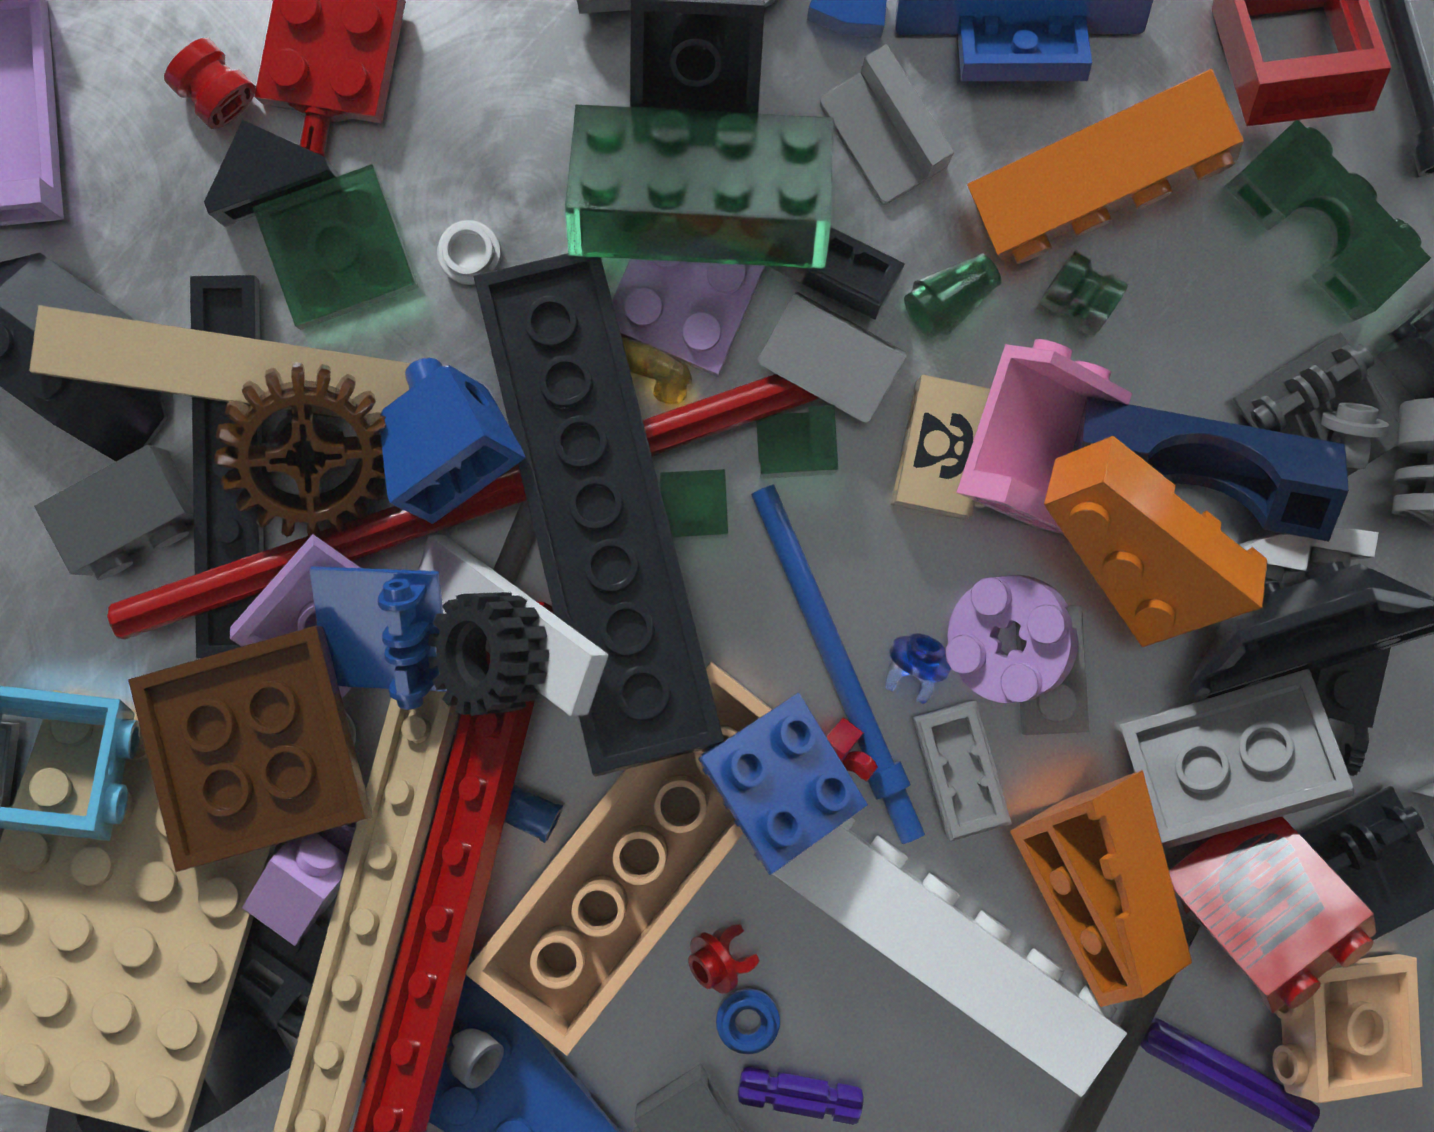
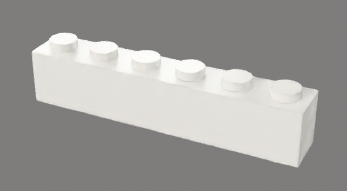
(957, 954)

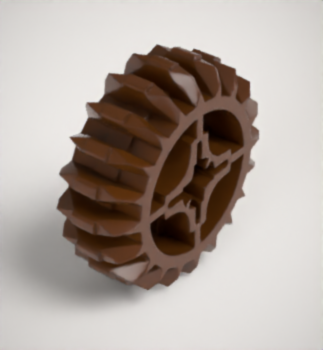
(274, 454)

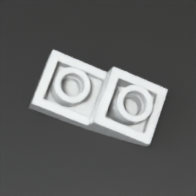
(1291, 552)

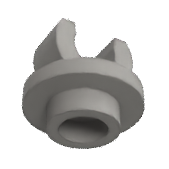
(1354, 426)

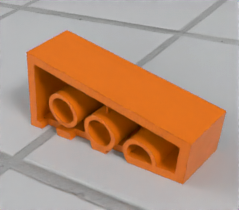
(1108, 167)

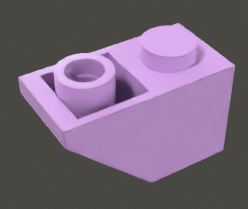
(301, 882)

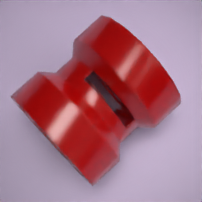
(214, 88)

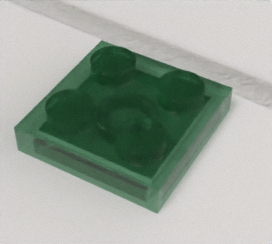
(335, 247)

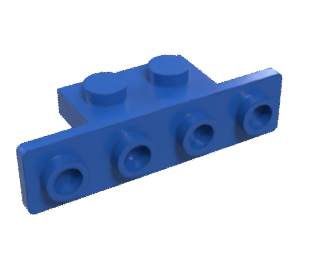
(1022, 36)

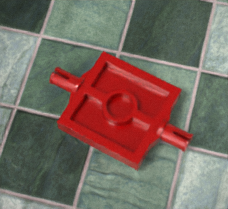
(329, 61)

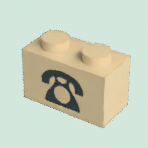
(937, 446)

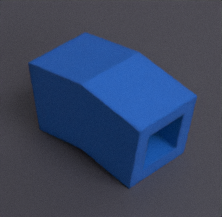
(850, 16)

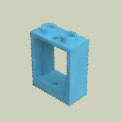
(118, 743)

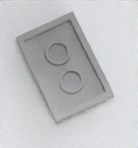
(1238, 759)

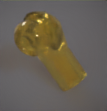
(653, 363)

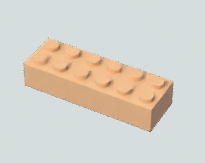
(614, 886)

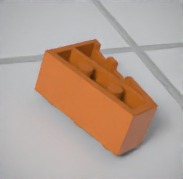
(1148, 547)
(1109, 887)

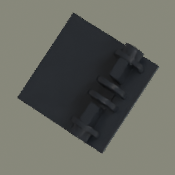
(1379, 857)

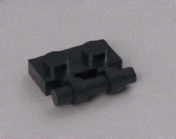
(291, 963)

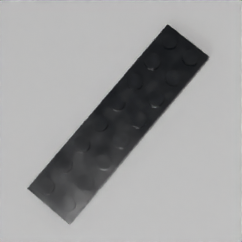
(598, 508)

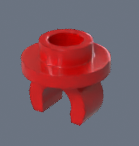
(712, 961)

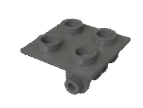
(1315, 384)

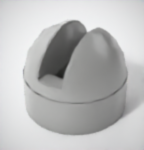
(473, 1057)

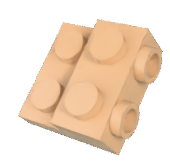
(1354, 1033)

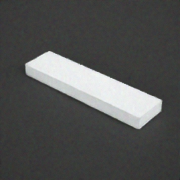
(573, 660)

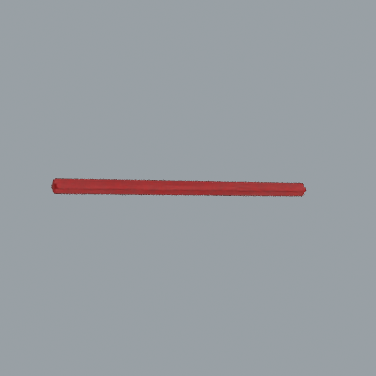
(397, 526)

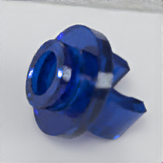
(921, 658)

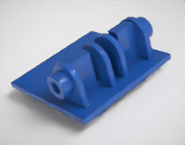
(380, 628)
(782, 783)

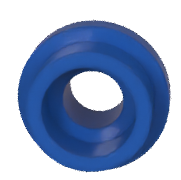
(752, 1040)

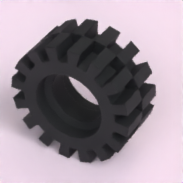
(513, 653)

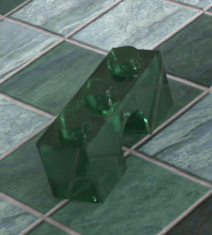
(1370, 249)

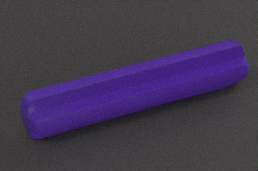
(1229, 1077)

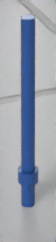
(890, 777)

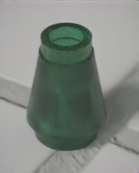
(949, 296)

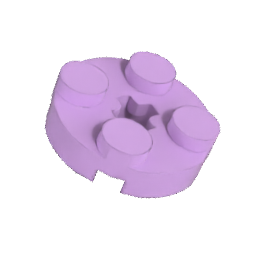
(1045, 625)

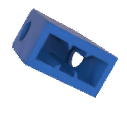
(443, 441)

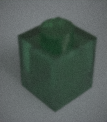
(695, 503)

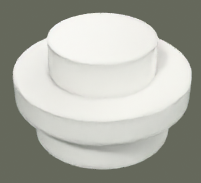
(468, 250)

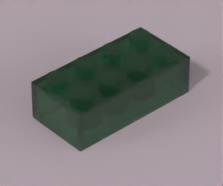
(700, 186)

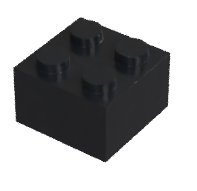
(696, 54)

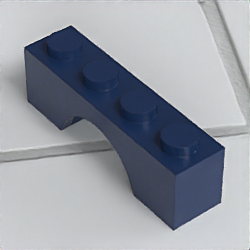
(1281, 477)

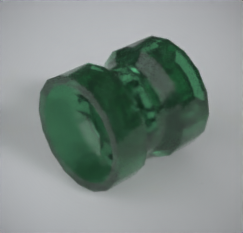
(1083, 293)

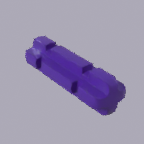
(800, 1095)

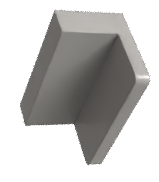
(887, 127)
(831, 357)

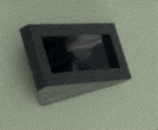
(259, 170)

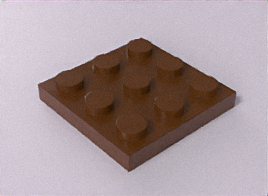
(249, 748)

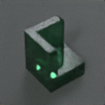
(798, 443)

